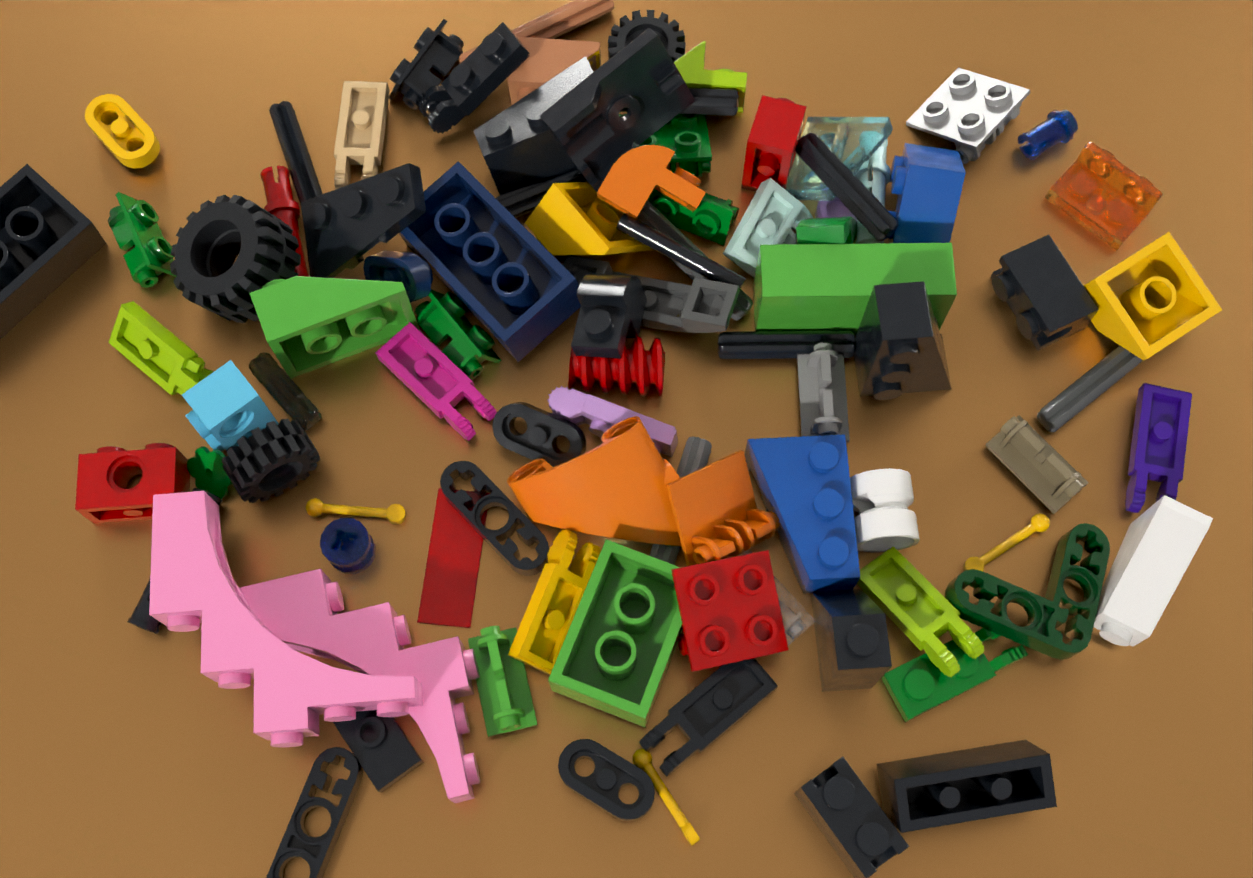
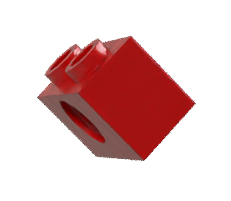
(772, 142)
(104, 479)

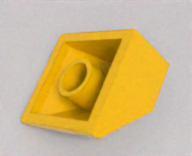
(579, 223)

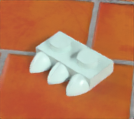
(766, 222)

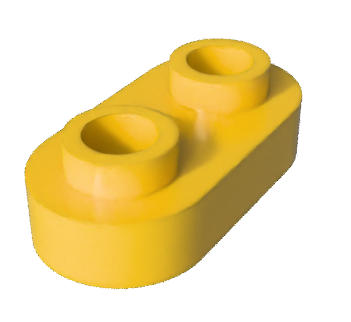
(124, 133)

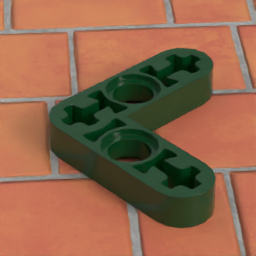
(1047, 612)

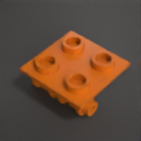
(719, 511)

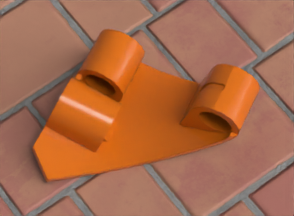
(606, 491)

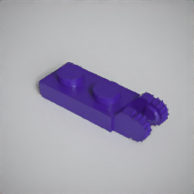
(1157, 443)

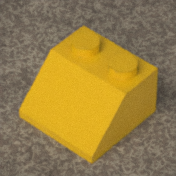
(1151, 298)

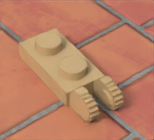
(360, 129)

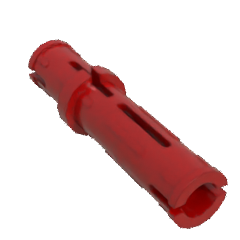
(282, 205)

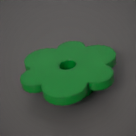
(208, 471)

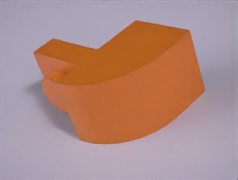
(642, 171)

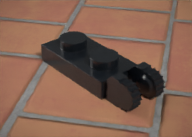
(473, 79)
(711, 709)

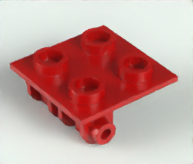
(729, 611)

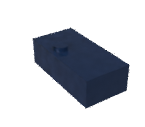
(491, 262)

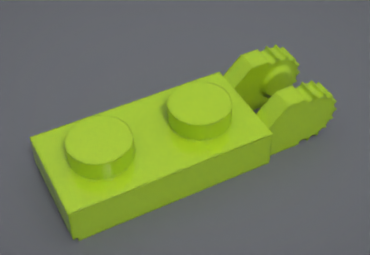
(918, 609)

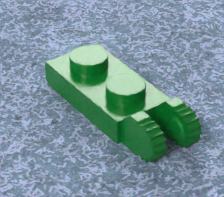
(922, 686)

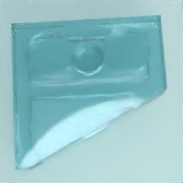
(852, 142)

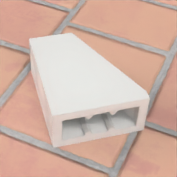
(1148, 570)

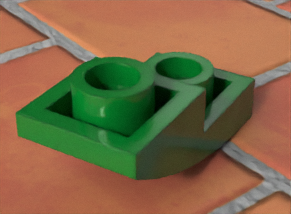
(827, 230)

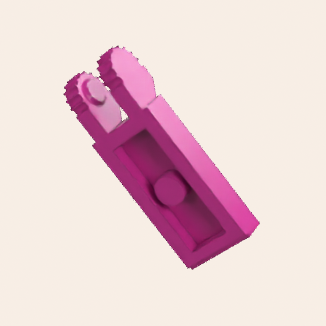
(433, 378)

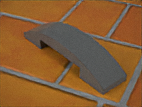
(672, 305)

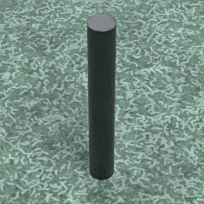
(678, 251)

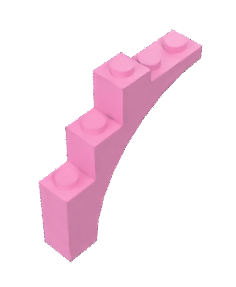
(372, 641)
(291, 690)

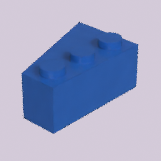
(811, 494)

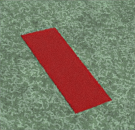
(451, 567)

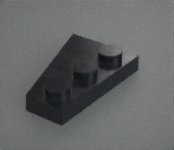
(358, 216)

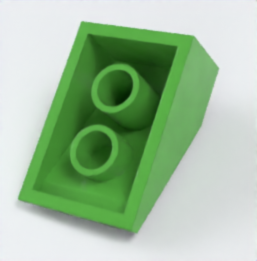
(328, 319)

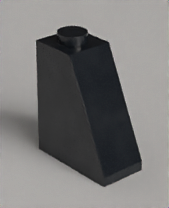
(850, 640)

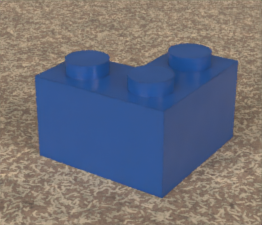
(927, 192)

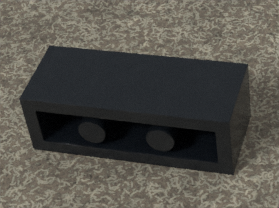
(966, 785)

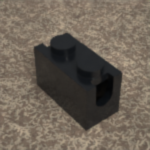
(1043, 293)
(851, 819)

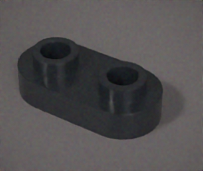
(541, 433)
(607, 779)

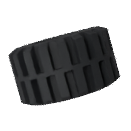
(213, 242)

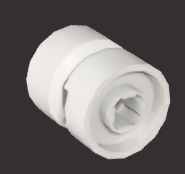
(883, 510)

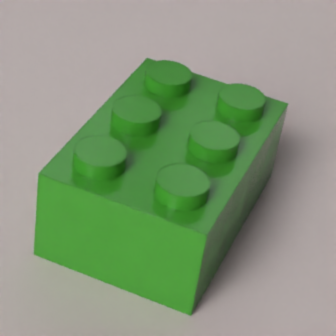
(621, 635)

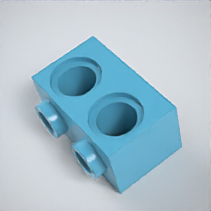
(226, 408)

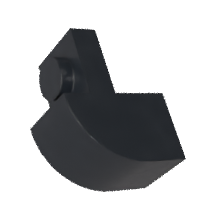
(608, 314)

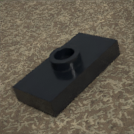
(379, 747)

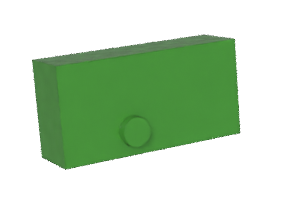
(831, 283)

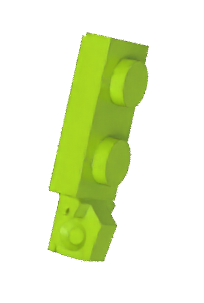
(156, 350)

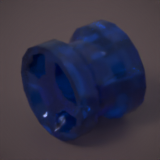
(354, 554)

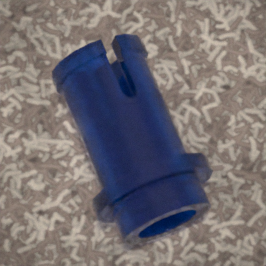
(1057, 128)

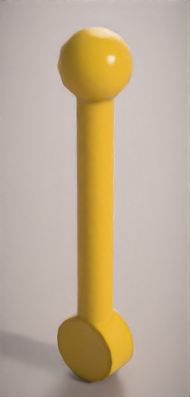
(395, 513)
(1038, 523)
(643, 760)

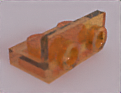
(1104, 195)

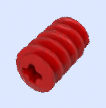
(636, 365)

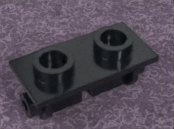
(435, 52)

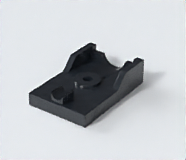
(588, 115)

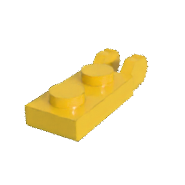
(554, 602)

